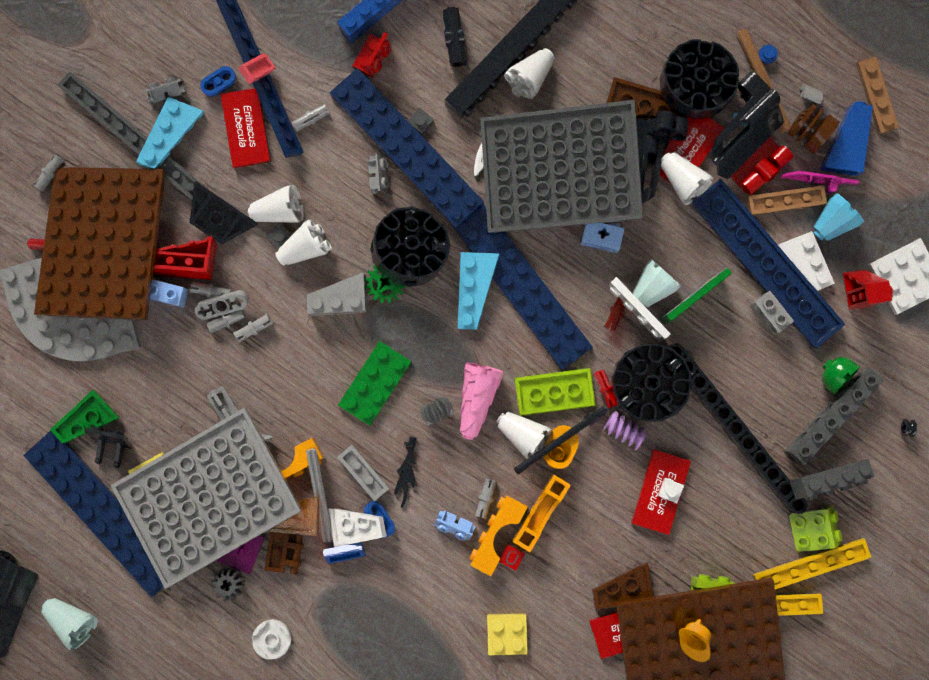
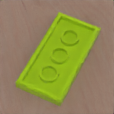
(554, 391)

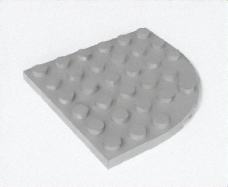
(63, 336)

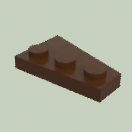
(625, 587)

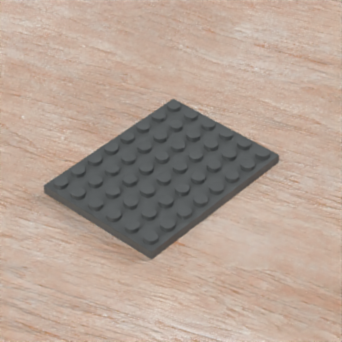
(562, 167)

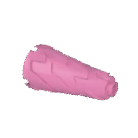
(477, 396)

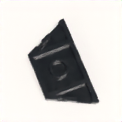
(217, 216)

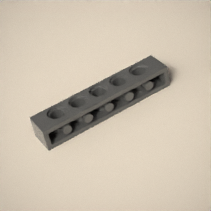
(833, 415)

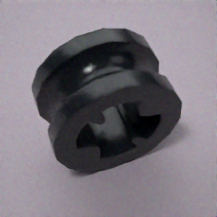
(908, 428)

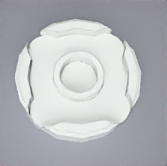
(271, 639)

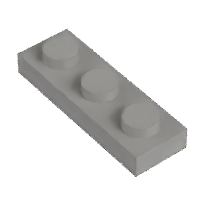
(363, 472)

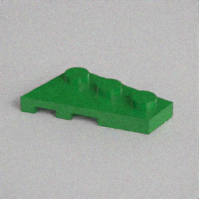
(88, 413)

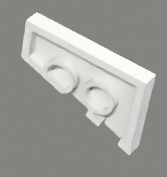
(808, 259)
(354, 527)

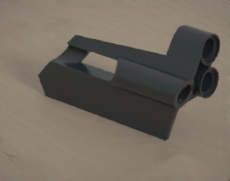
(763, 119)
(652, 142)
(15, 590)

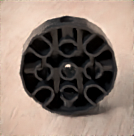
(699, 79)
(427, 248)
(670, 387)

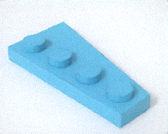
(168, 130)
(474, 285)

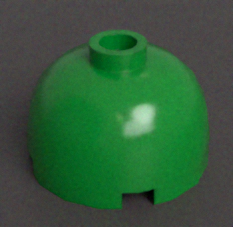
(838, 373)

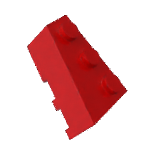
(187, 260)

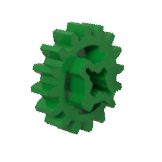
(379, 293)

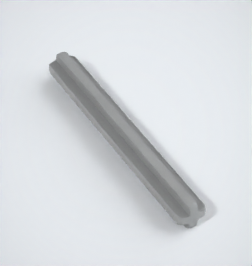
(318, 490)

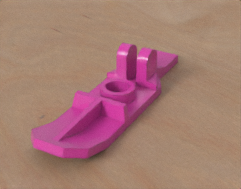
(831, 181)

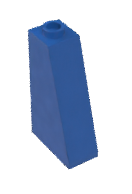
(850, 142)

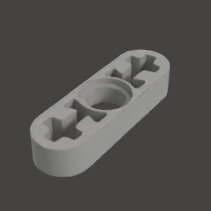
(215, 310)

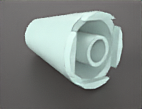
(68, 622)

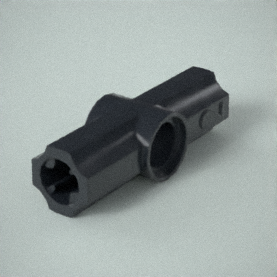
(454, 37)

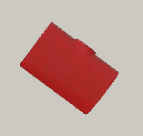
(762, 166)

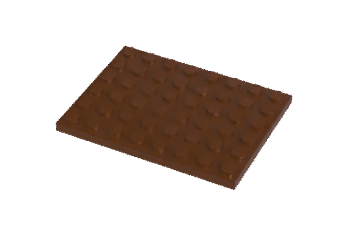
(100, 243)
(742, 630)

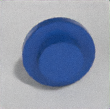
(768, 54)

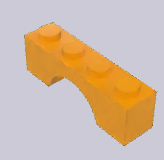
(300, 459)
(509, 512)
(540, 512)

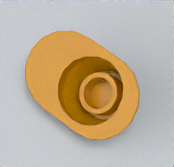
(562, 455)
(696, 641)

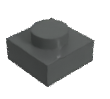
(421, 121)
(279, 235)

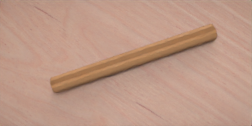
(758, 68)

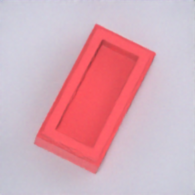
(257, 68)

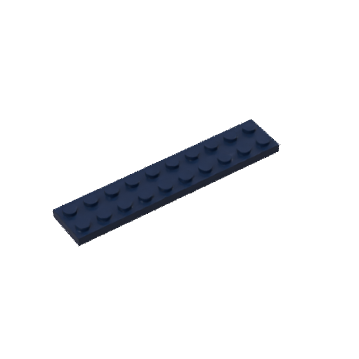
(406, 148)
(767, 263)
(526, 291)
(94, 506)

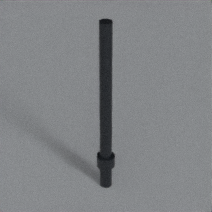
(589, 419)

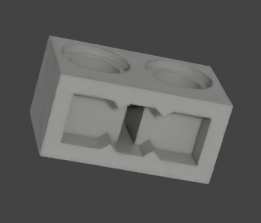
(771, 313)

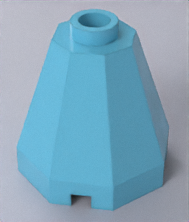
(836, 219)

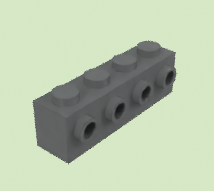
(831, 479)

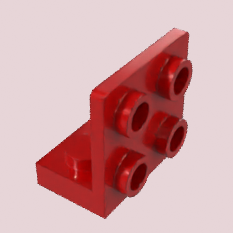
(372, 54)

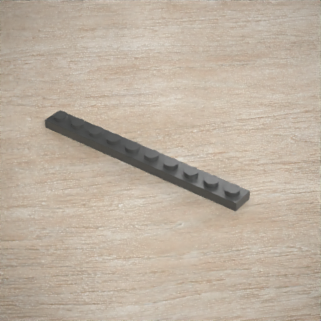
(124, 130)

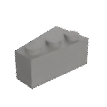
(339, 298)

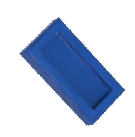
(344, 552)

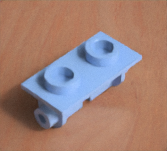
(461, 530)

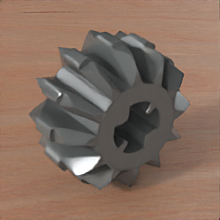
(436, 410)
(228, 592)

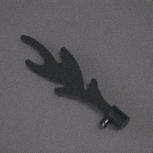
(408, 474)

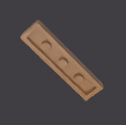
(877, 95)
(787, 200)

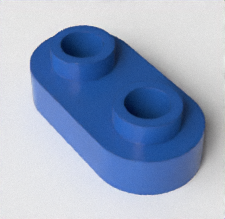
(217, 79)
(378, 510)

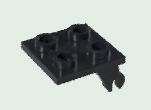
(98, 435)

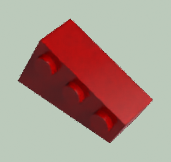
(866, 289)

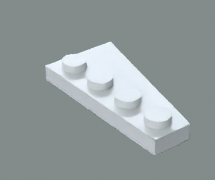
(642, 314)

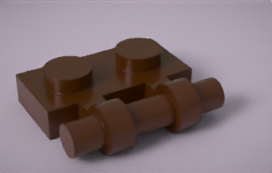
(277, 553)

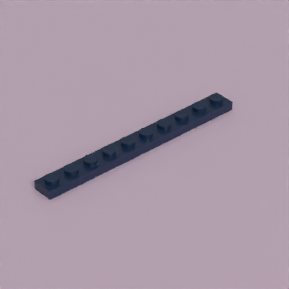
(264, 86)

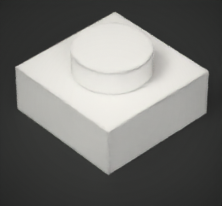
(670, 490)

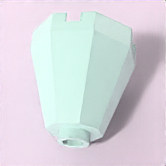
(654, 284)

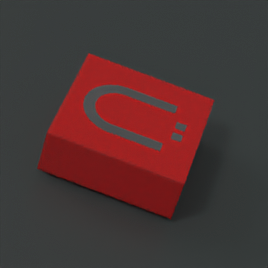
(511, 557)

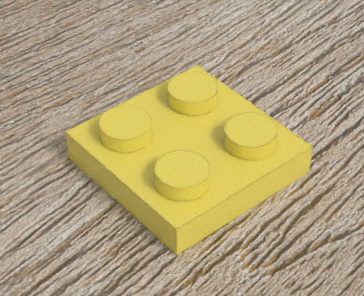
(507, 634)

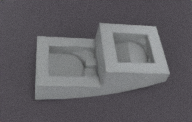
(811, 94)

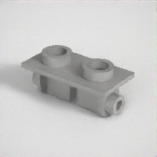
(171, 86)
(380, 183)
(222, 403)

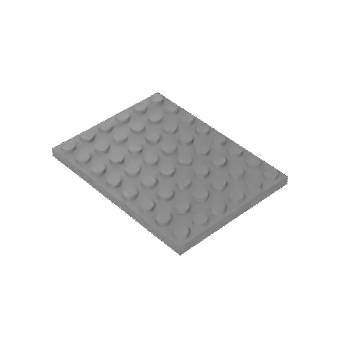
(206, 498)

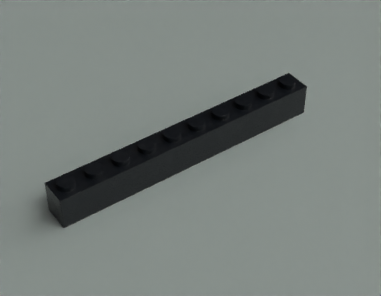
(505, 55)

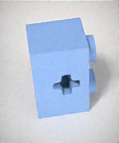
(611, 242)
(168, 294)

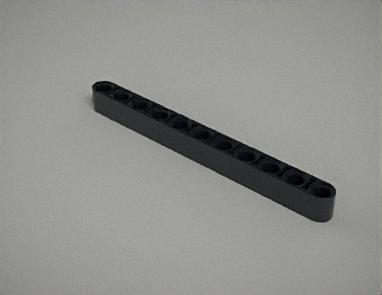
(738, 438)

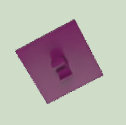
(243, 557)

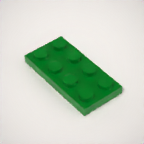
(374, 383)

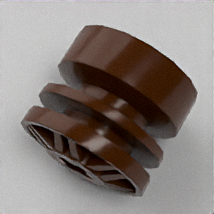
(813, 128)

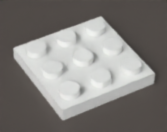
(907, 274)

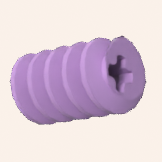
(625, 429)

